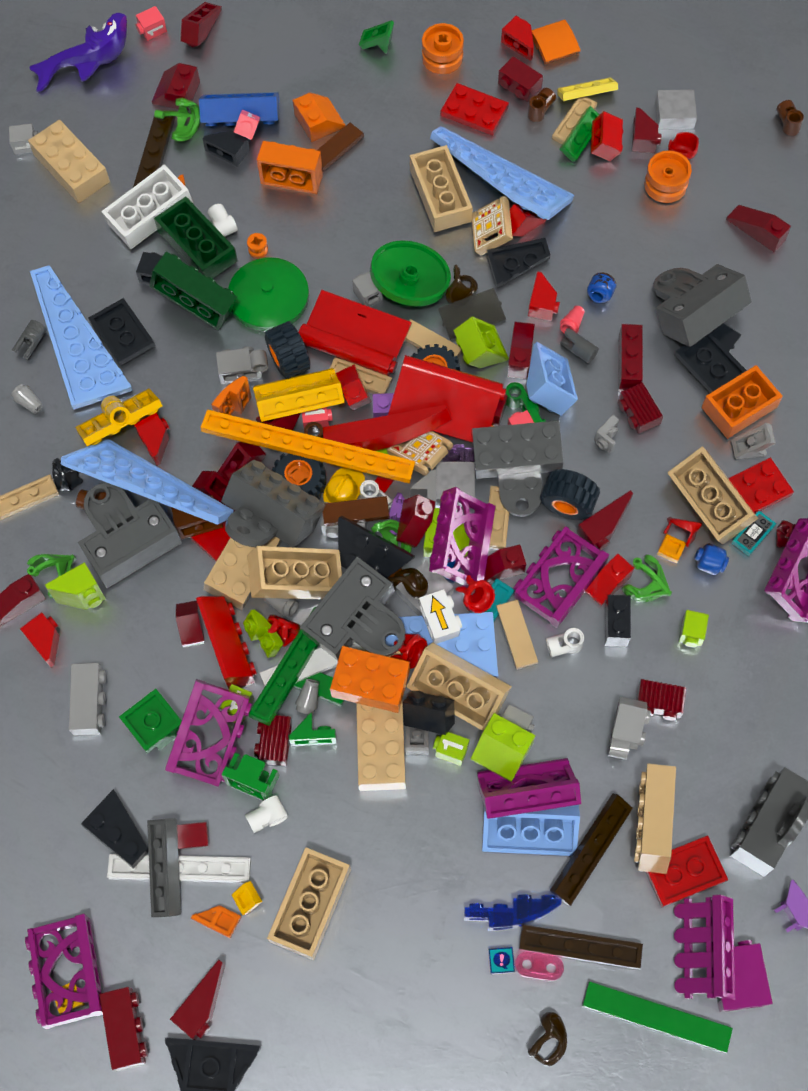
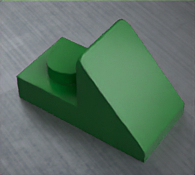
(377, 35)
(306, 735)

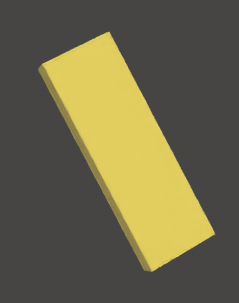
(587, 89)

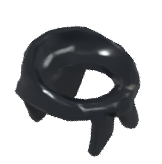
(64, 477)

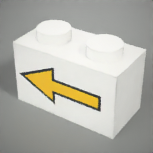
(439, 616)

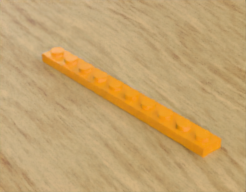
(308, 446)

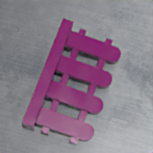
(719, 948)

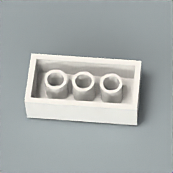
(135, 211)

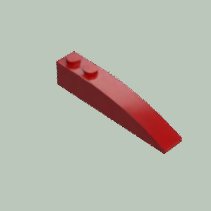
(388, 430)

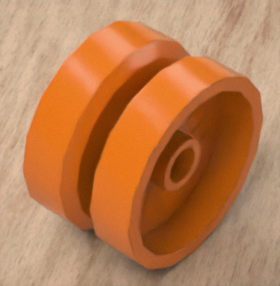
(442, 48)
(667, 176)

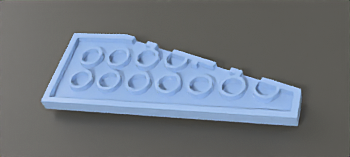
(513, 181)

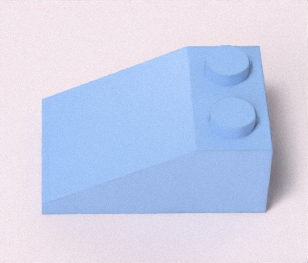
(550, 380)

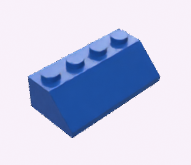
(227, 107)

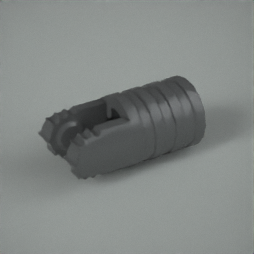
(31, 335)
(579, 345)

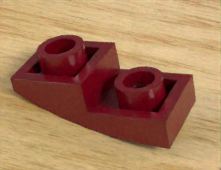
(192, 835)

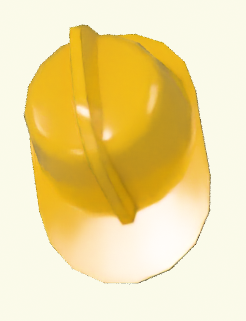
(343, 485)

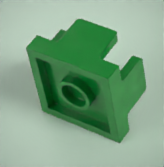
(152, 721)
(249, 776)

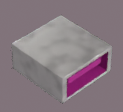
(675, 109)
(455, 475)
(435, 583)

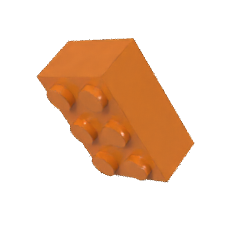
(290, 167)
(741, 401)
(370, 679)

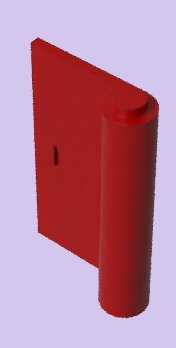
(355, 333)
(468, 397)

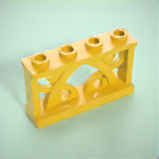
(298, 394)

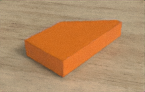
(219, 920)

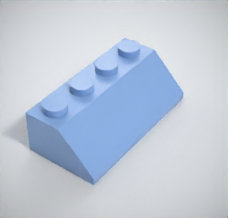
(535, 832)

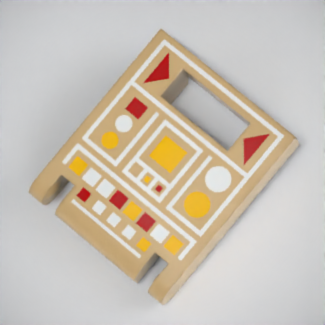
(490, 220)
(424, 449)

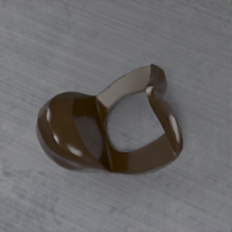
(457, 290)
(414, 582)
(554, 1029)

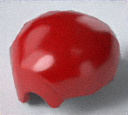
(685, 143)

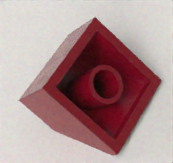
(176, 83)

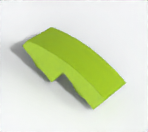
(257, 629)

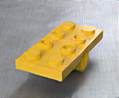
(118, 415)

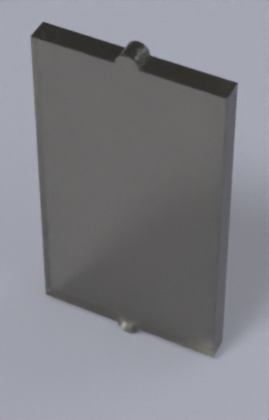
(481, 306)

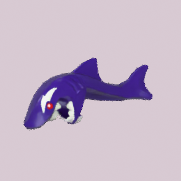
(98, 50)

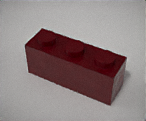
(630, 356)
(123, 1028)

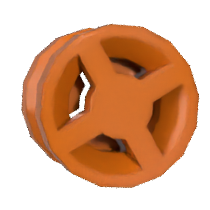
(254, 249)

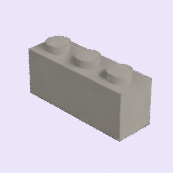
(86, 699)

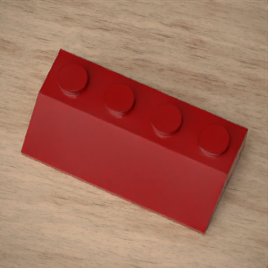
(225, 640)

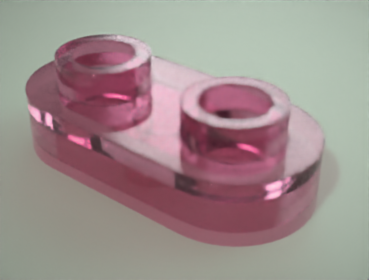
(538, 966)

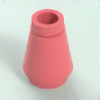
(572, 319)

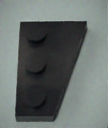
(515, 259)
(116, 830)

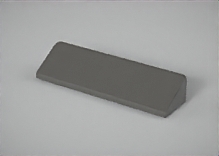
(164, 868)

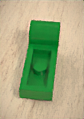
(522, 401)

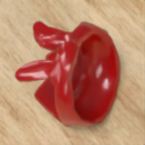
(690, 526)
(481, 599)
(285, 628)
(411, 649)

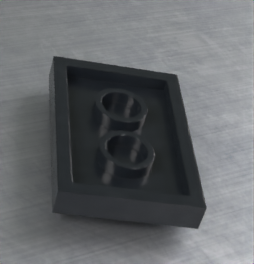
(121, 331)
(710, 362)

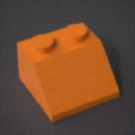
(317, 116)

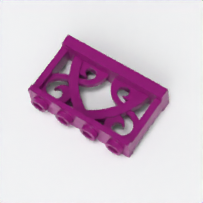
(444, 541)
(786, 575)
(561, 605)
(198, 702)
(533, 789)
(88, 994)

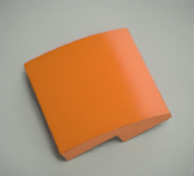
(555, 41)
(233, 397)

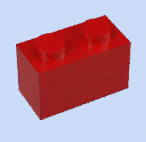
(607, 136)

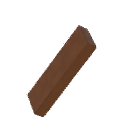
(339, 144)
(356, 510)

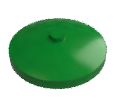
(410, 273)
(269, 293)

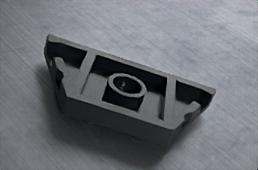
(369, 547)
(210, 1064)

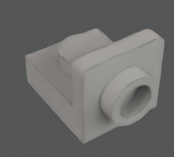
(605, 434)

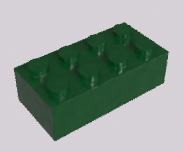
(195, 238)
(192, 290)

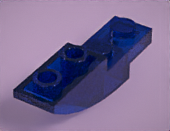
(523, 912)

